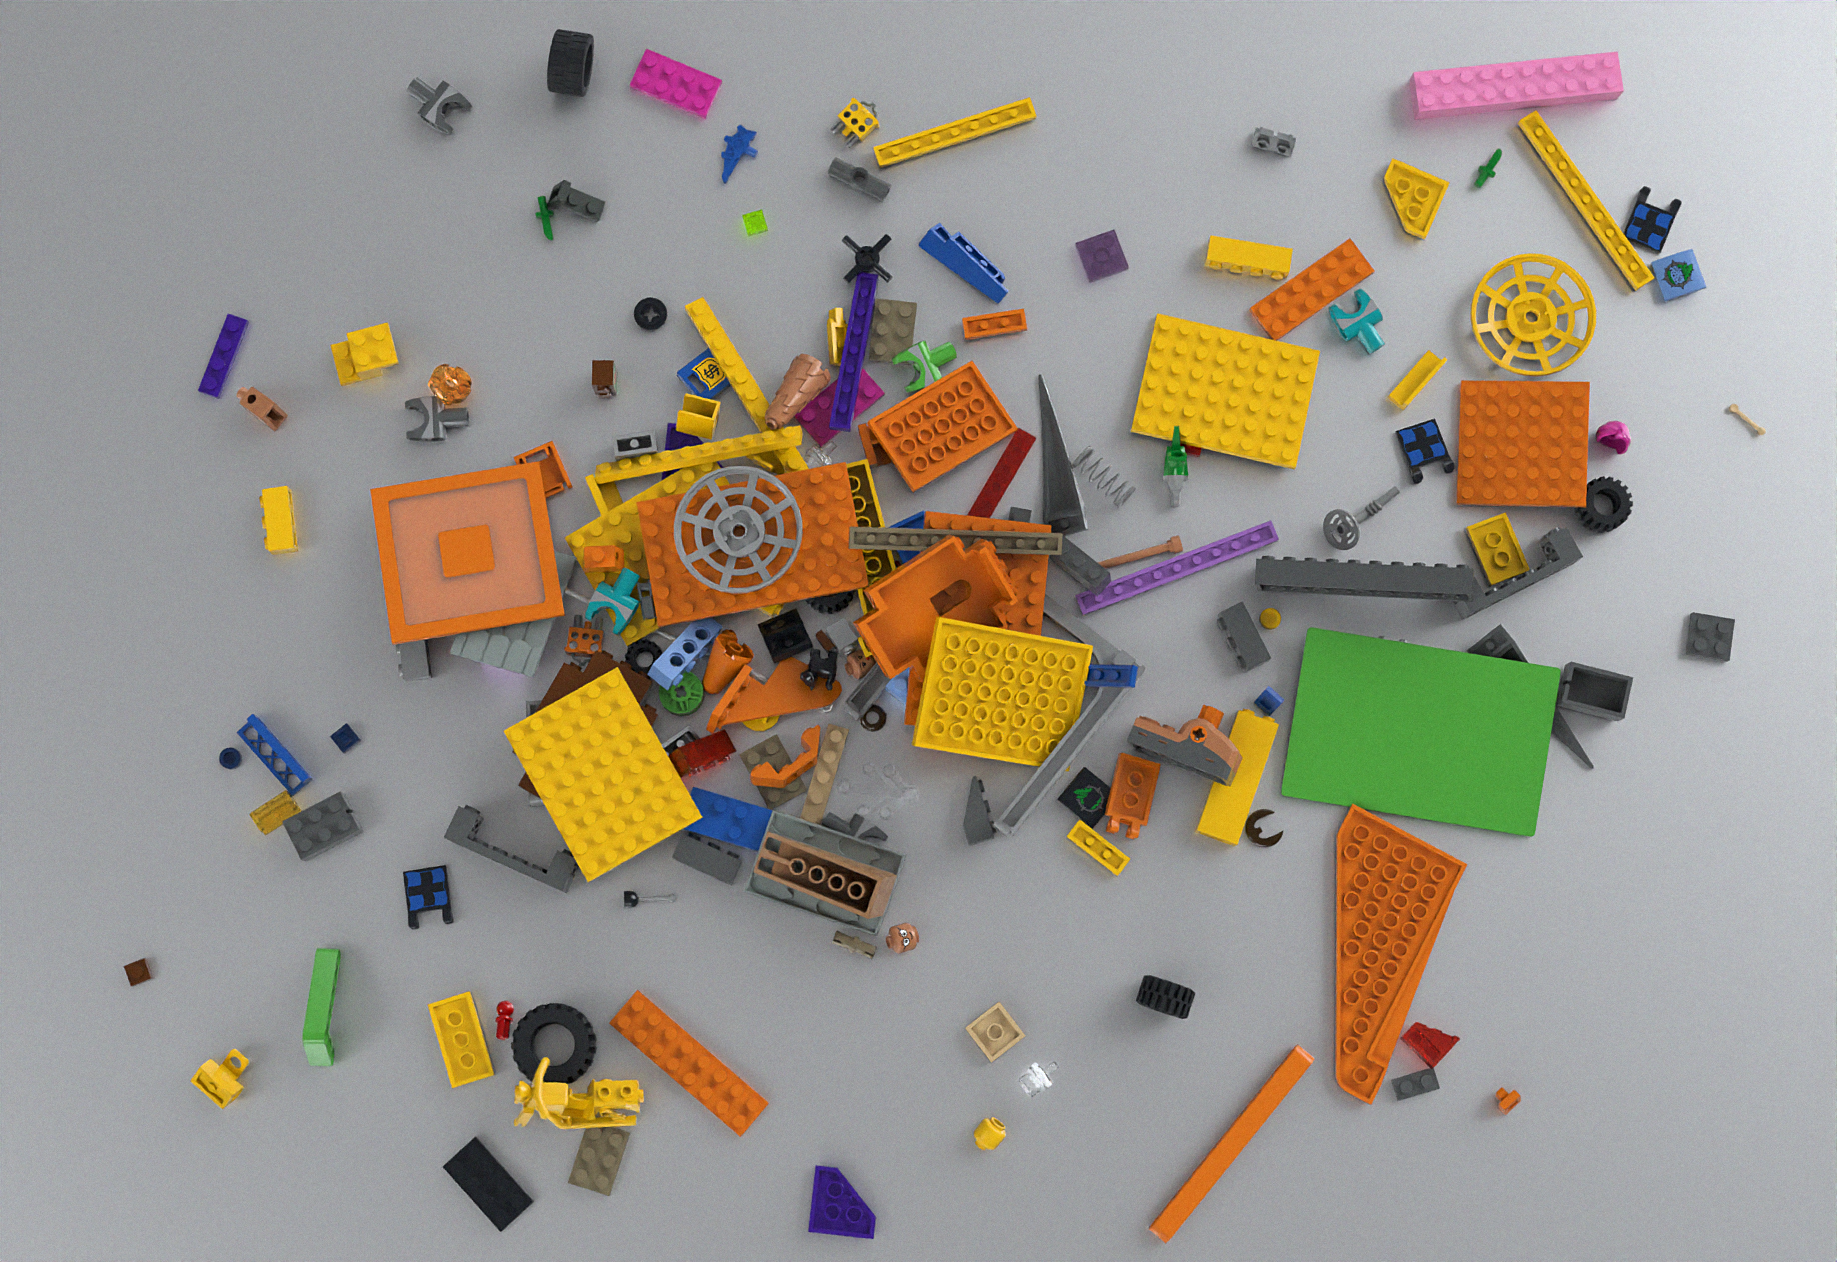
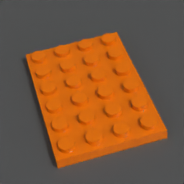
(942, 426)

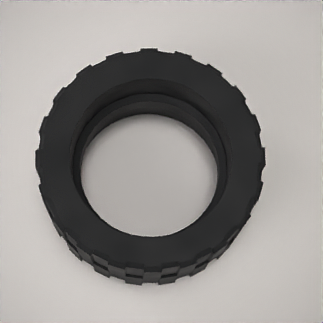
(570, 62)

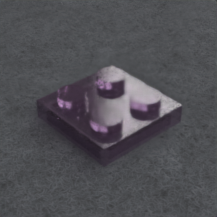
(1101, 256)

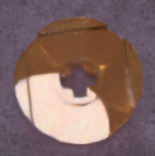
(446, 393)

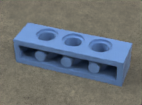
(662, 669)

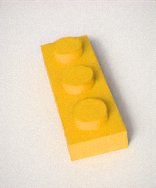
(1098, 848)

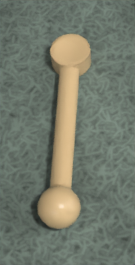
(1734, 409)

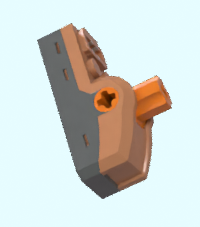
(1195, 748)

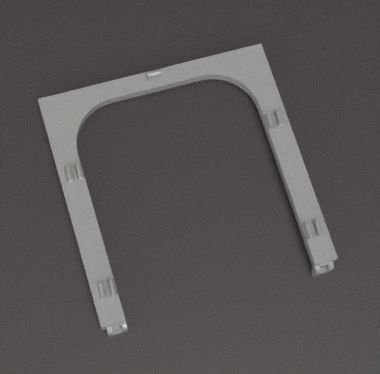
(1072, 743)

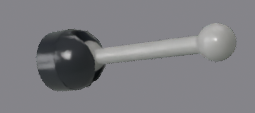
(631, 899)

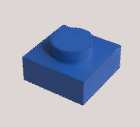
(1269, 700)

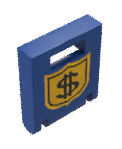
(707, 372)

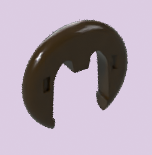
(1253, 833)

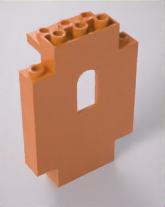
(903, 616)

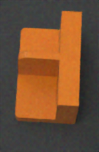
(872, 448)

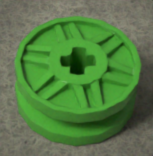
(686, 704)

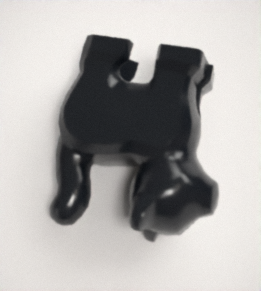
(820, 667)

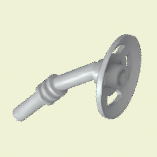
(1352, 526)

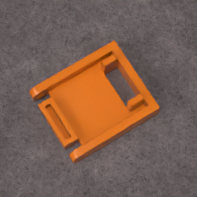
(552, 468)

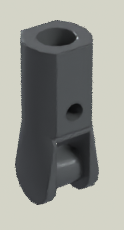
(647, 602)

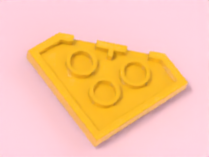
(1414, 196)

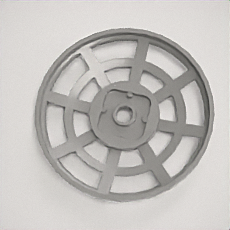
(736, 516)

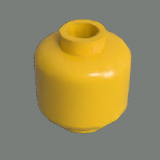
(989, 1133)

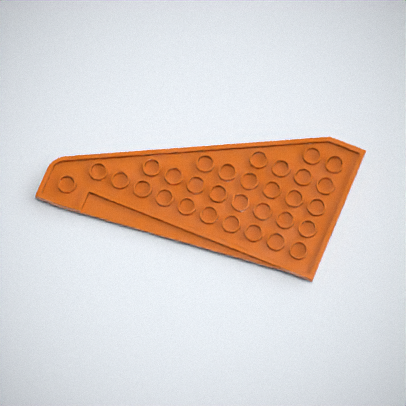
(1387, 921)

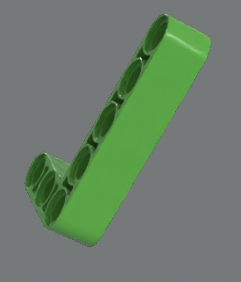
(319, 1009)

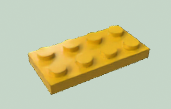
(461, 1039)

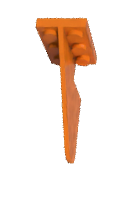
(780, 695)

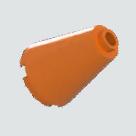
(725, 663)

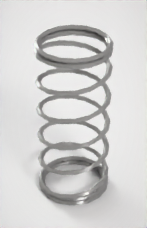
(1088, 454)

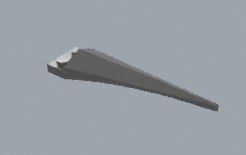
(1061, 494)
(1501, 645)

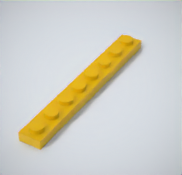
(954, 132)

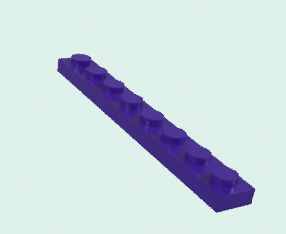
(854, 352)

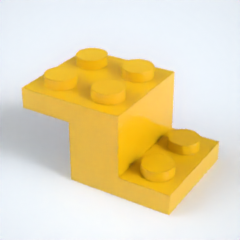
(364, 354)

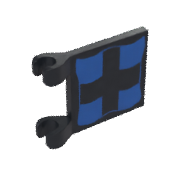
(1649, 224)
(1422, 446)
(427, 891)

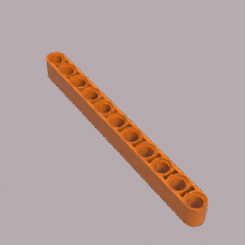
(1231, 1144)

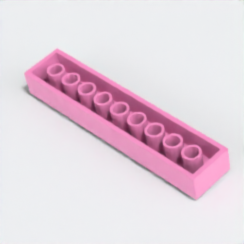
(1516, 85)

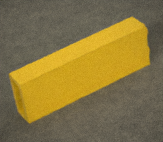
(1226, 806)

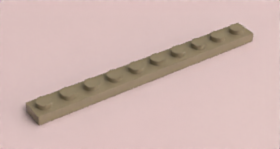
(920, 539)

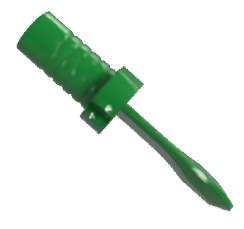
(1488, 170)
(545, 214)

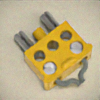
(859, 114)

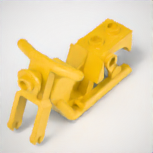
(578, 1110)

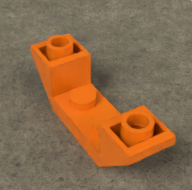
(766, 776)

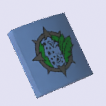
(1678, 275)

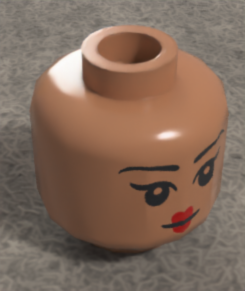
(858, 664)

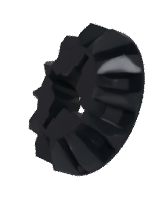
(643, 307)

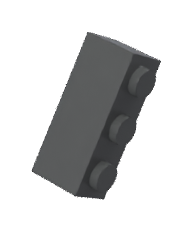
(1082, 567)
(1243, 637)
(707, 858)

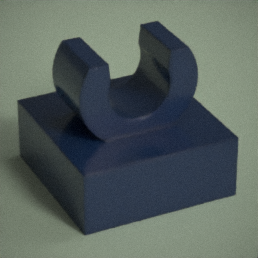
(345, 738)

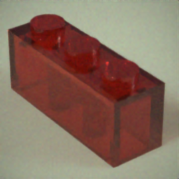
(702, 754)

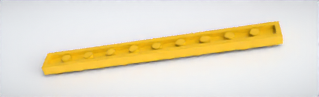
(1585, 200)
(739, 377)
(698, 454)

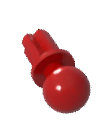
(504, 1010)

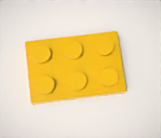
(1497, 549)

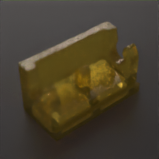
(271, 814)

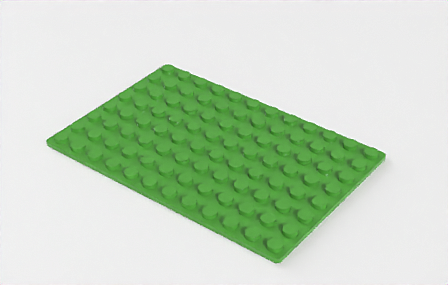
(1421, 731)

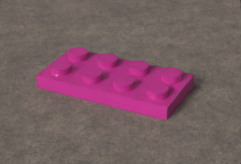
(675, 83)
(817, 413)

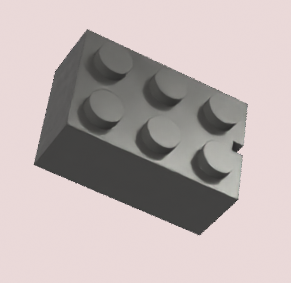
(1594, 691)
(322, 826)

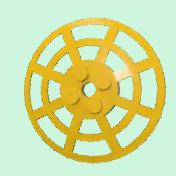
(1539, 305)

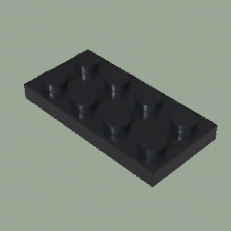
(488, 1184)

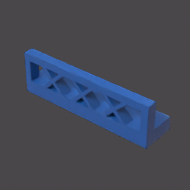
(281, 751)

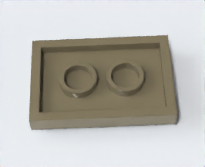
(891, 329)
(776, 755)
(599, 1159)

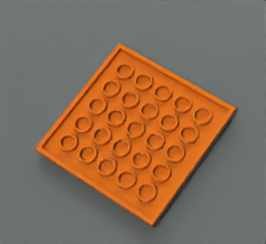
(1523, 443)

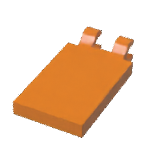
(1131, 794)

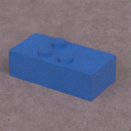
(729, 820)

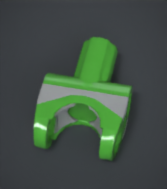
(925, 362)

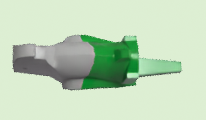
(1175, 467)

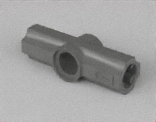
(871, 185)

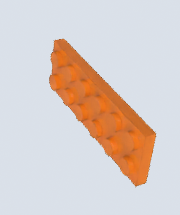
(1311, 290)

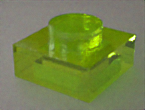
(755, 222)

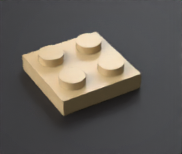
(995, 1032)

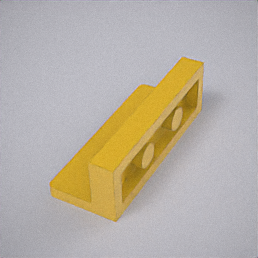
(1416, 379)
(605, 494)

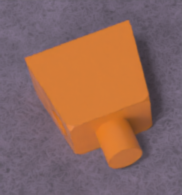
(603, 559)

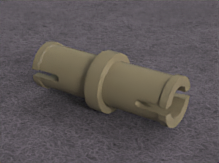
(854, 944)

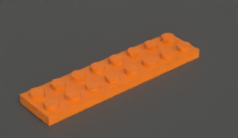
(689, 1063)

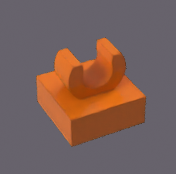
(1508, 1101)

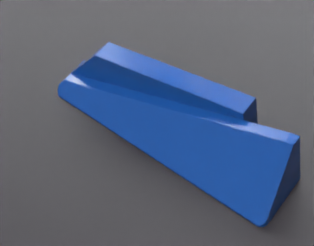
(965, 260)

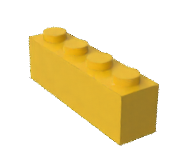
(1248, 257)

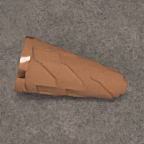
(800, 385)

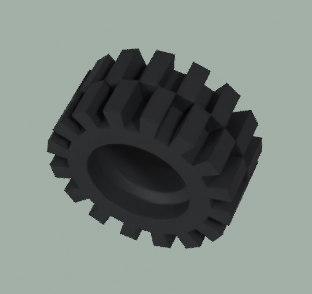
(638, 647)

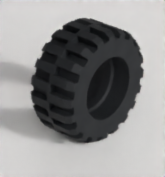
(549, 1014)

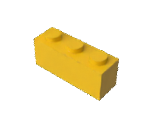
(279, 520)

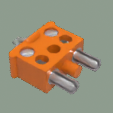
(583, 647)

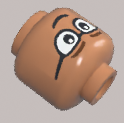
(902, 938)

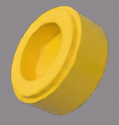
(1270, 618)

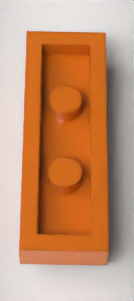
(994, 324)

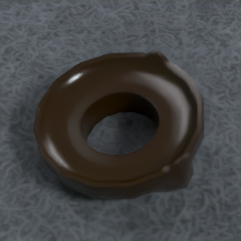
(877, 726)

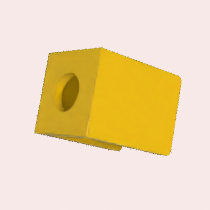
(698, 416)

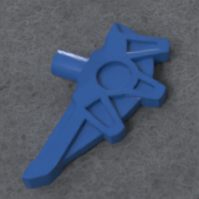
(737, 147)

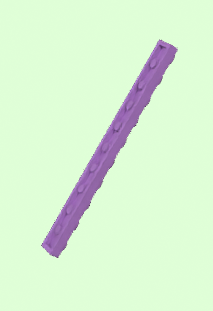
(1178, 567)

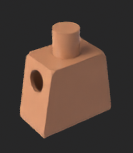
(261, 407)

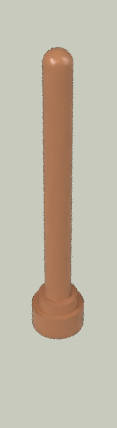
(1172, 545)

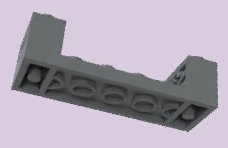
(1560, 552)
(464, 830)

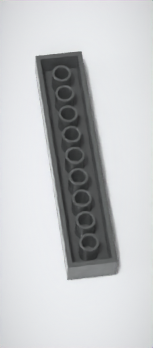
(1365, 579)

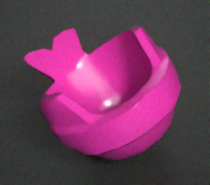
(1614, 435)

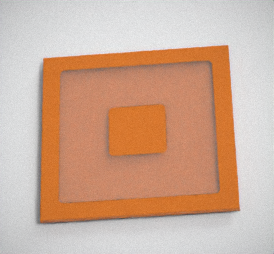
(466, 553)

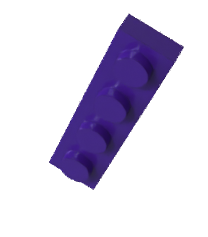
(223, 356)

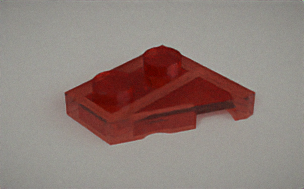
(1428, 1043)

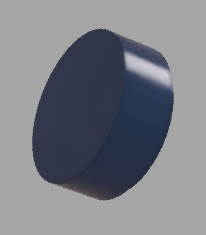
(230, 758)

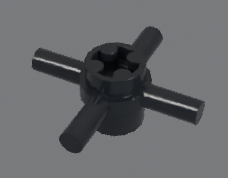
(867, 266)

